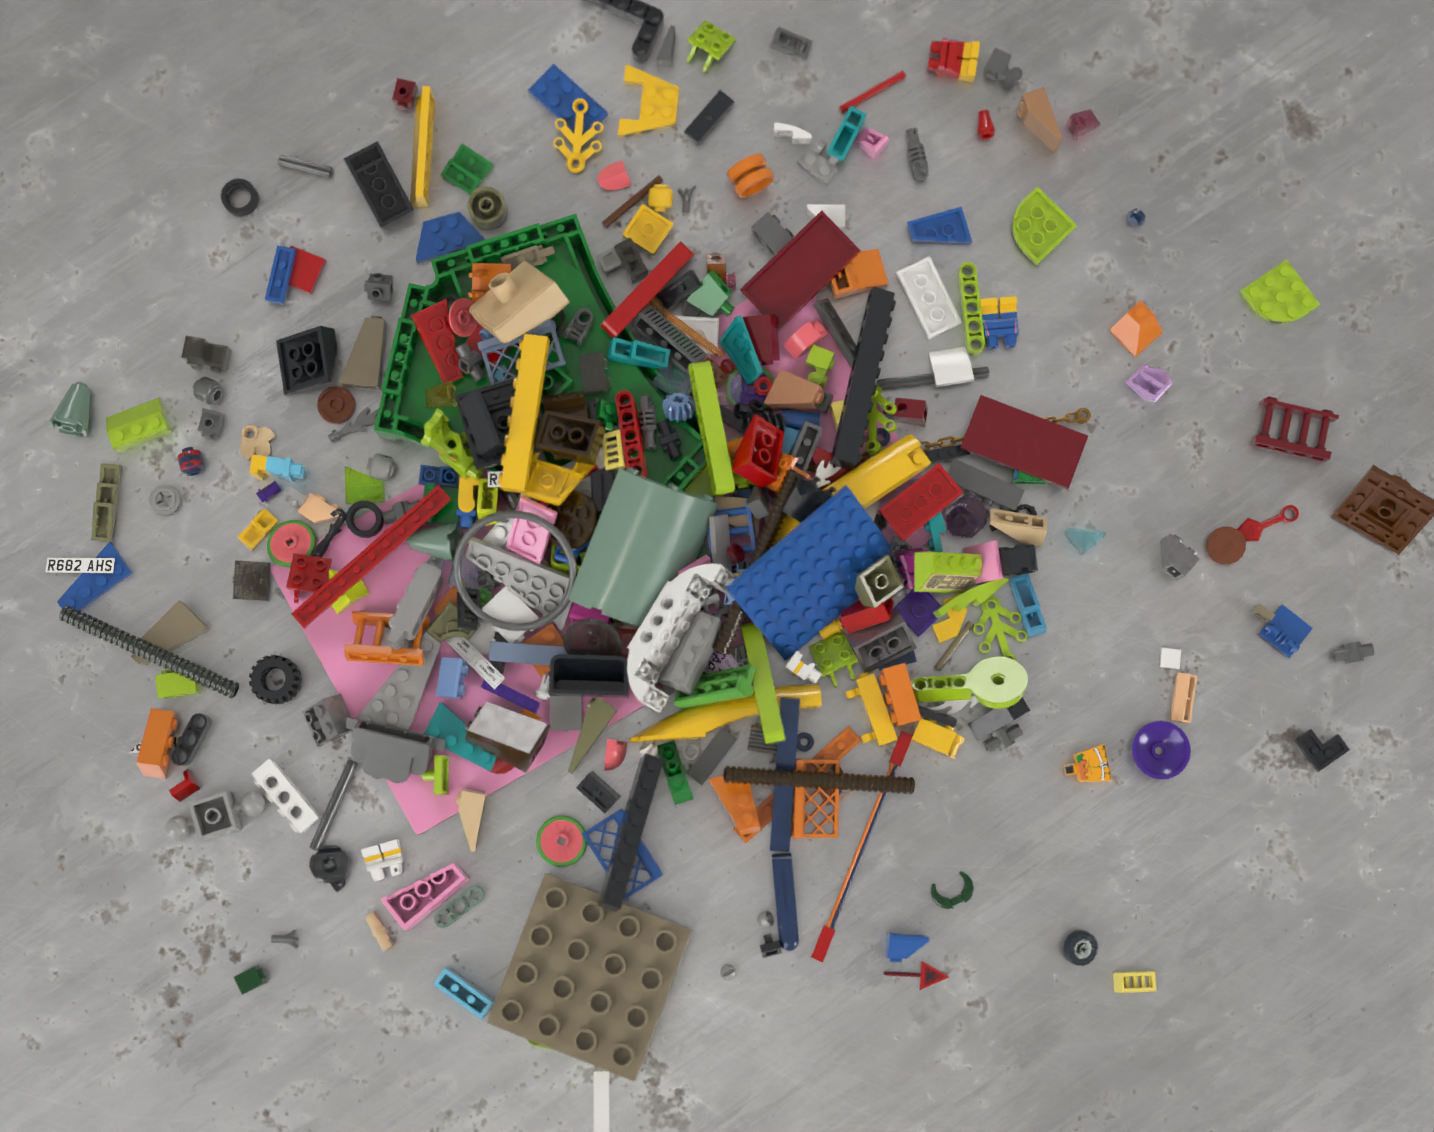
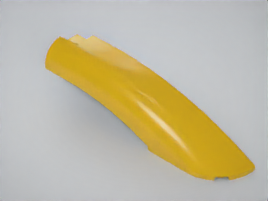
(876, 476)

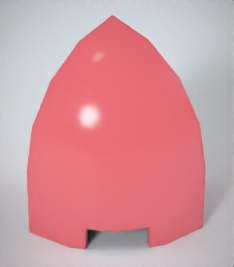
(614, 177)
(614, 754)

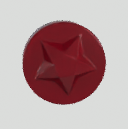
(735, 553)

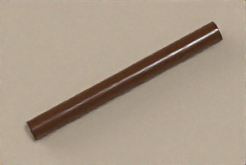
(631, 202)

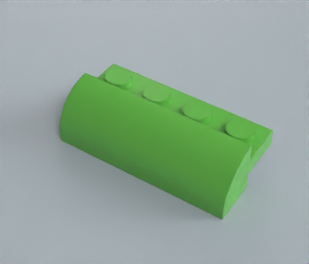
(718, 687)

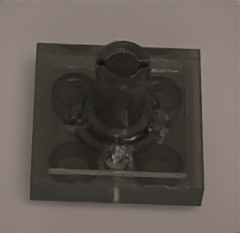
(247, 581)

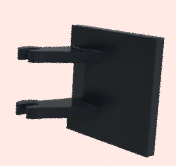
(805, 499)

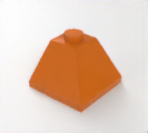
(1137, 329)

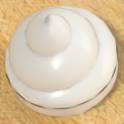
(648, 748)

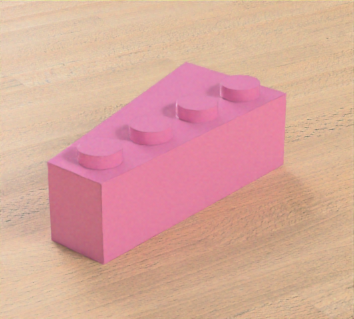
(420, 899)

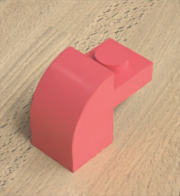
(804, 338)

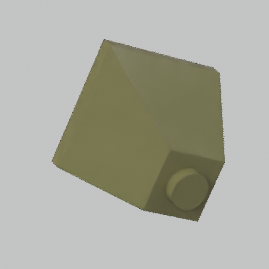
(878, 582)

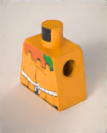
(1090, 765)

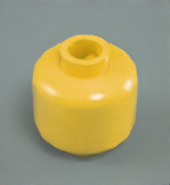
(660, 197)

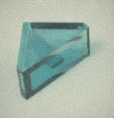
(1083, 539)

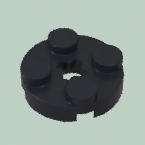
(329, 874)

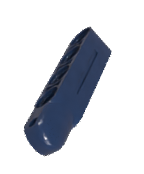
(785, 901)

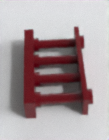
(1299, 448)

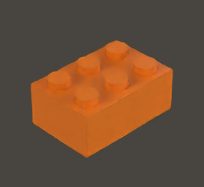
(899, 695)

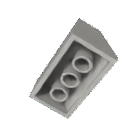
(692, 654)

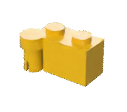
(937, 737)

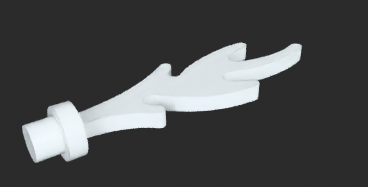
(824, 473)
(956, 705)

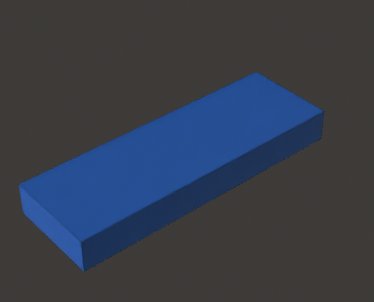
(280, 275)

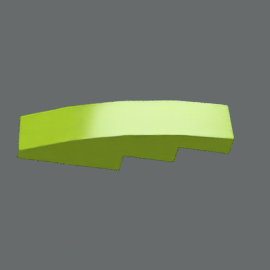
(975, 595)

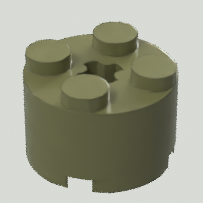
(484, 197)

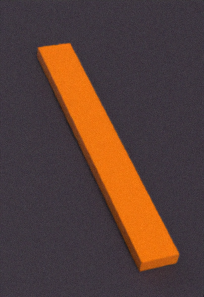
(834, 750)

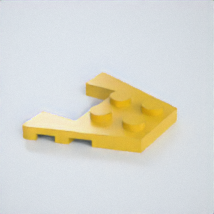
(658, 103)
(552, 482)

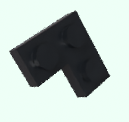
(1321, 754)

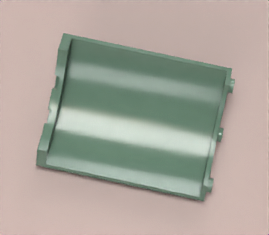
(640, 545)

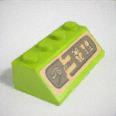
(946, 571)

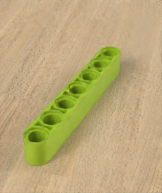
(711, 427)
(763, 684)

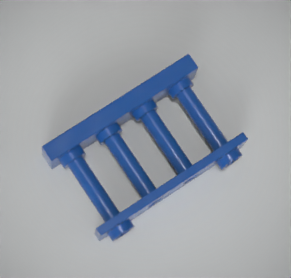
(739, 530)

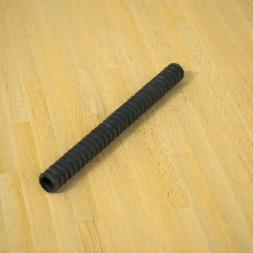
(146, 650)

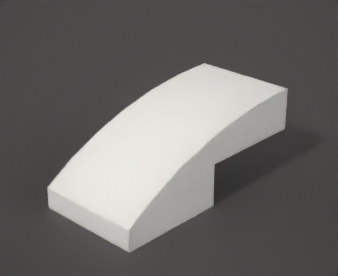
(798, 135)

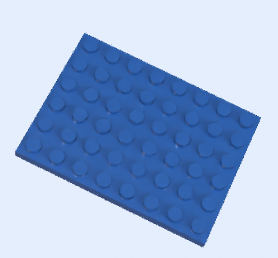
(810, 573)

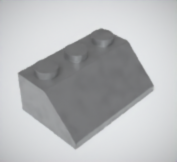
(872, 642)

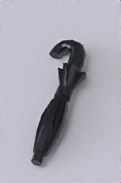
(334, 529)

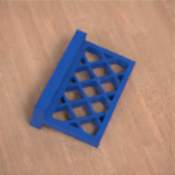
(642, 853)

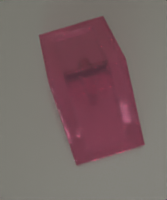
(1082, 123)

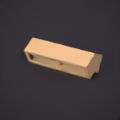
(1183, 698)

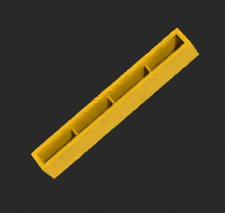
(524, 413)

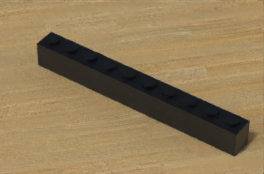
(862, 379)

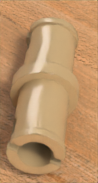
(379, 931)

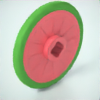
(288, 532)
(552, 851)

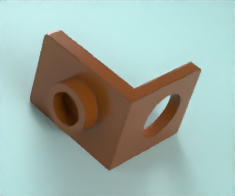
(718, 266)

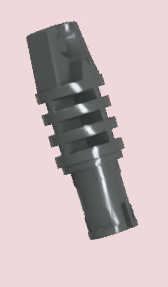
(917, 155)
(647, 422)

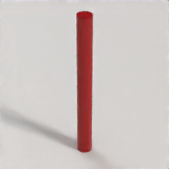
(872, 91)

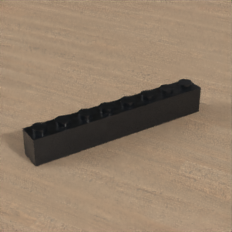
(630, 833)

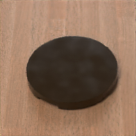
(575, 519)

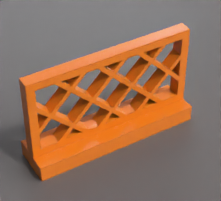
(799, 802)

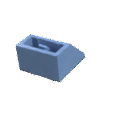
(451, 678)

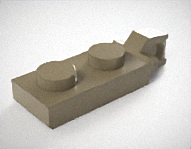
(534, 255)

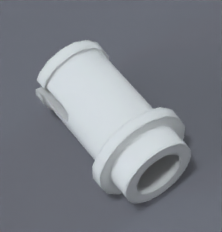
(543, 691)

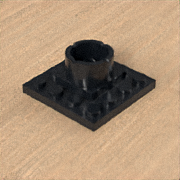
(498, 401)

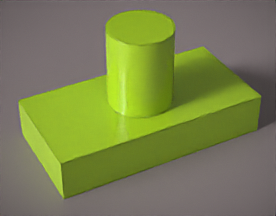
(439, 775)

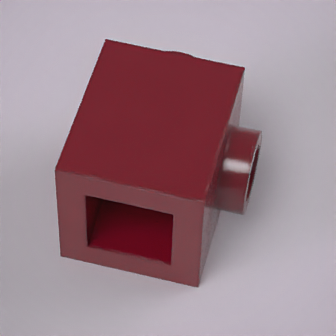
(404, 94)

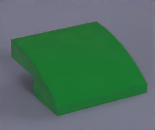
(467, 169)

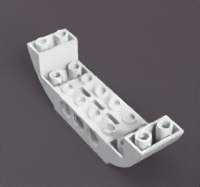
(666, 626)

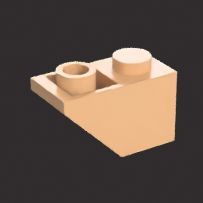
(317, 509)

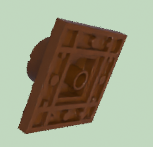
(1386, 509)

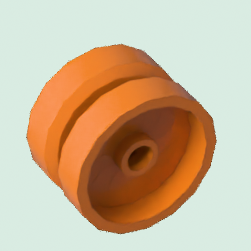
(750, 175)

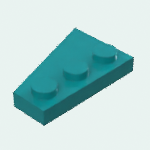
(740, 350)

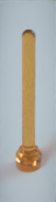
(657, 304)

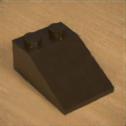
(570, 437)

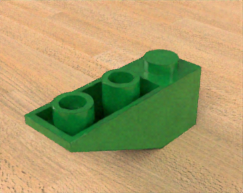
(674, 772)

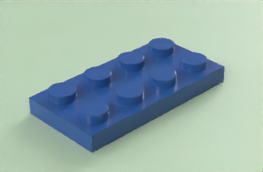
(559, 92)

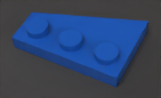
(941, 227)

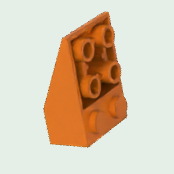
(860, 275)

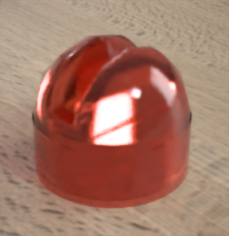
(725, 368)

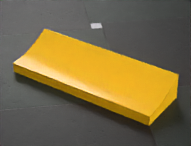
(422, 148)

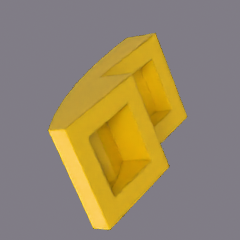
(258, 529)

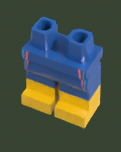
(1003, 327)

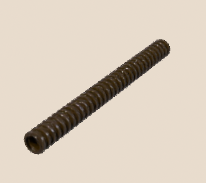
(765, 544)
(817, 780)

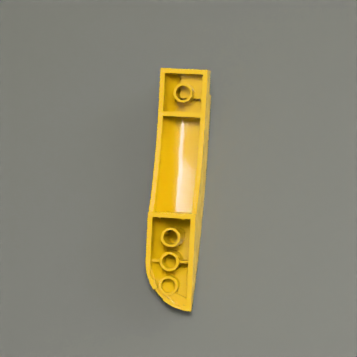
(700, 720)

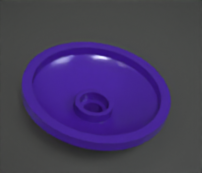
(1174, 750)

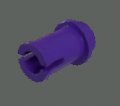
(268, 491)

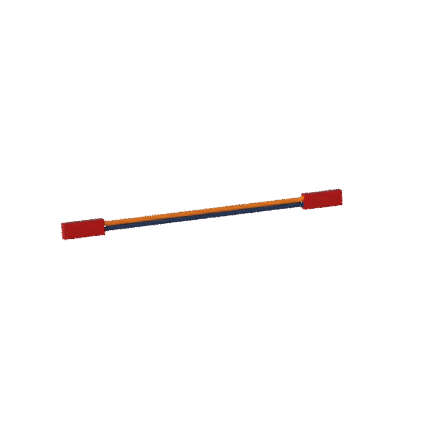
(827, 933)

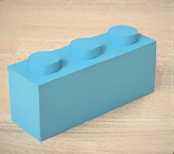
(464, 992)

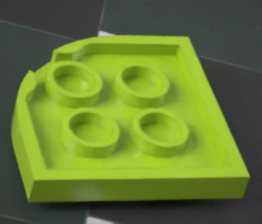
(1040, 226)
(1280, 295)

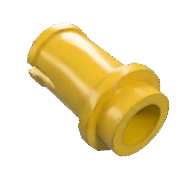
(831, 629)

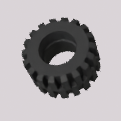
(259, 674)

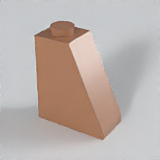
(793, 393)

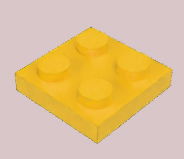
(648, 229)

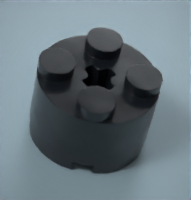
(1018, 560)

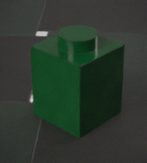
(250, 979)

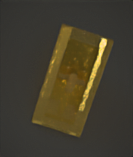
(441, 396)

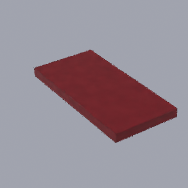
(800, 269)
(1024, 442)

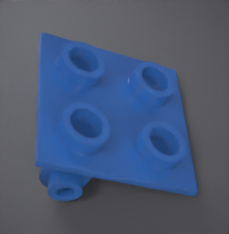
(1286, 631)

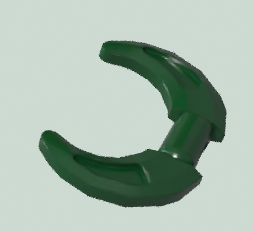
(965, 895)

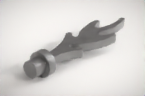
(361, 419)

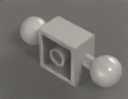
(202, 810)

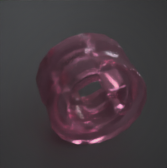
(731, 280)

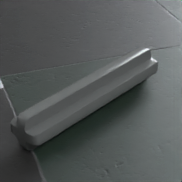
(305, 165)

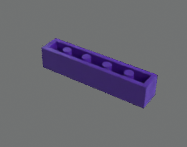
(513, 696)

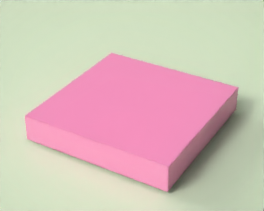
(990, 561)

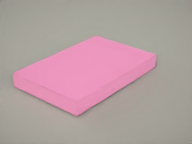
(528, 537)

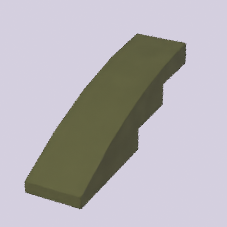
(106, 502)

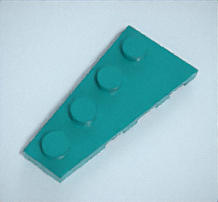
(448, 726)

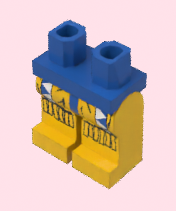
(467, 502)

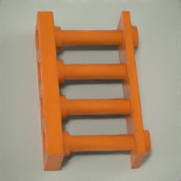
(375, 652)

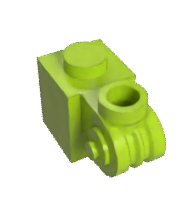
(820, 361)

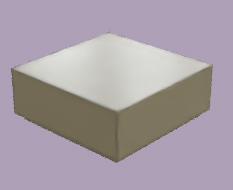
(1263, 613)

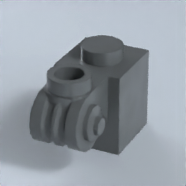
(998, 69)

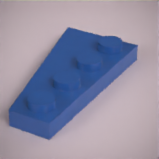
(93, 585)

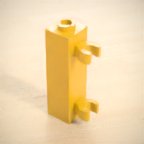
(875, 709)

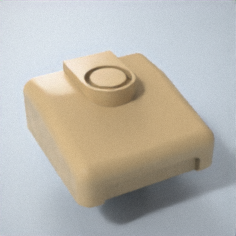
(518, 302)

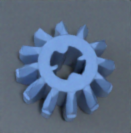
(679, 406)

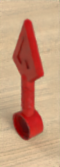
(1253, 529)

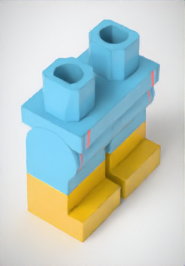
(277, 467)

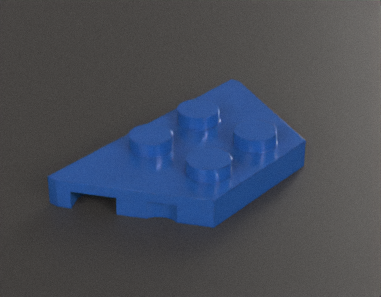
(445, 236)

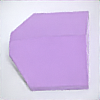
(1149, 382)

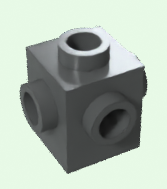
(379, 287)

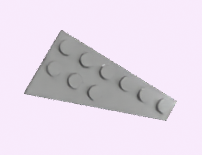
(531, 582)
(402, 692)

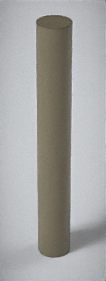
(954, 645)

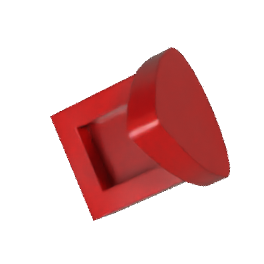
(185, 787)

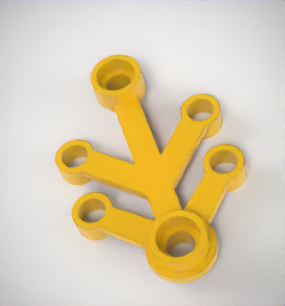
(578, 139)

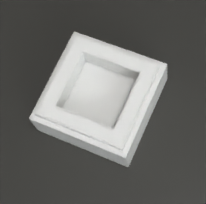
(1170, 658)

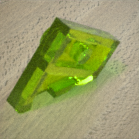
(362, 487)

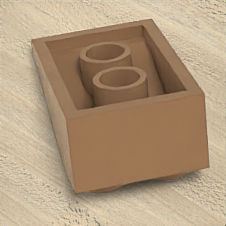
(1039, 118)

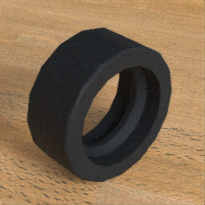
(229, 187)
(364, 533)

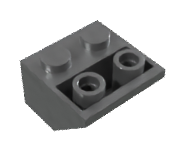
(1176, 557)
(327, 719)

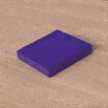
(918, 611)

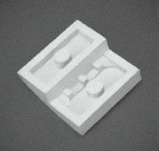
(951, 366)

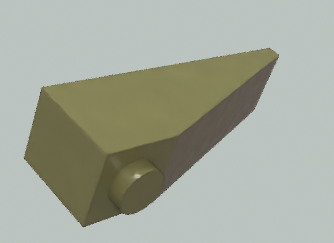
(594, 723)

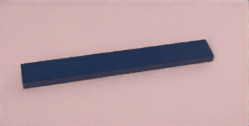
(785, 760)

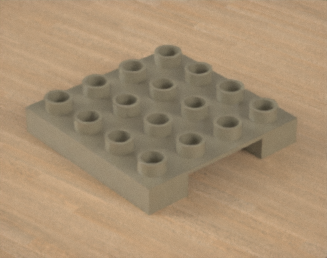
(590, 977)

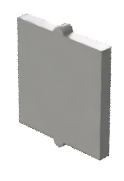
(565, 713)

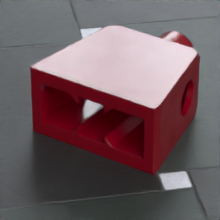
(915, 411)

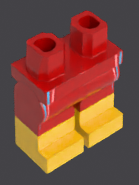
(955, 59)

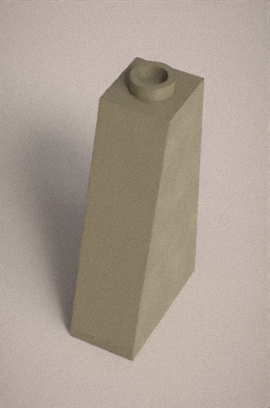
(367, 356)
(174, 630)

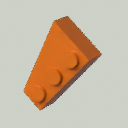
(157, 743)
(738, 803)

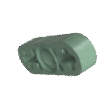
(444, 911)

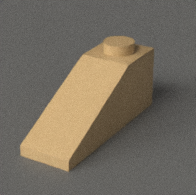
(1022, 527)
(470, 811)

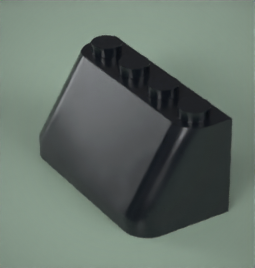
(588, 676)

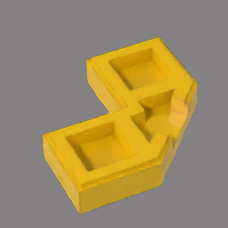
(950, 627)

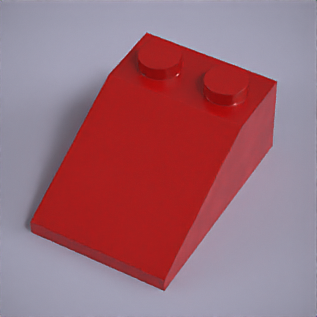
(759, 453)

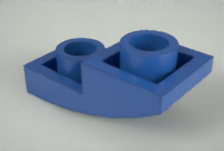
(438, 475)

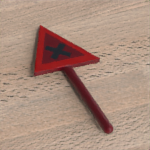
(927, 976)

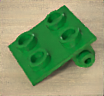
(447, 514)

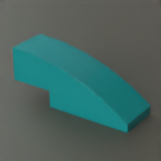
(846, 133)
(637, 353)

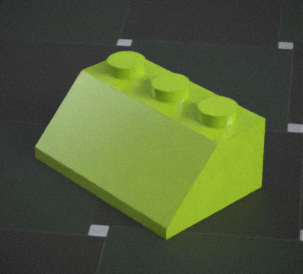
(137, 425)

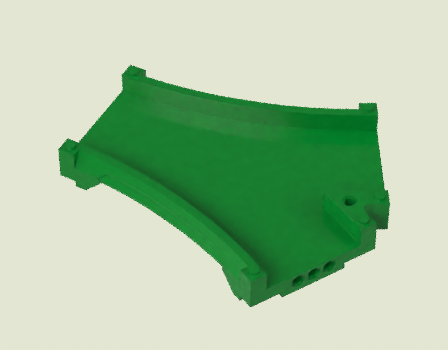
(572, 268)

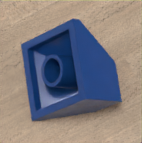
(903, 945)

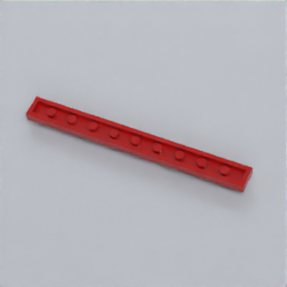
(371, 557)

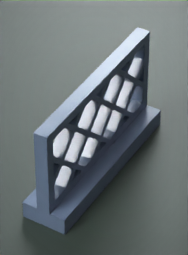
(494, 345)

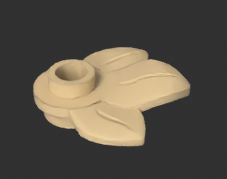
(256, 444)

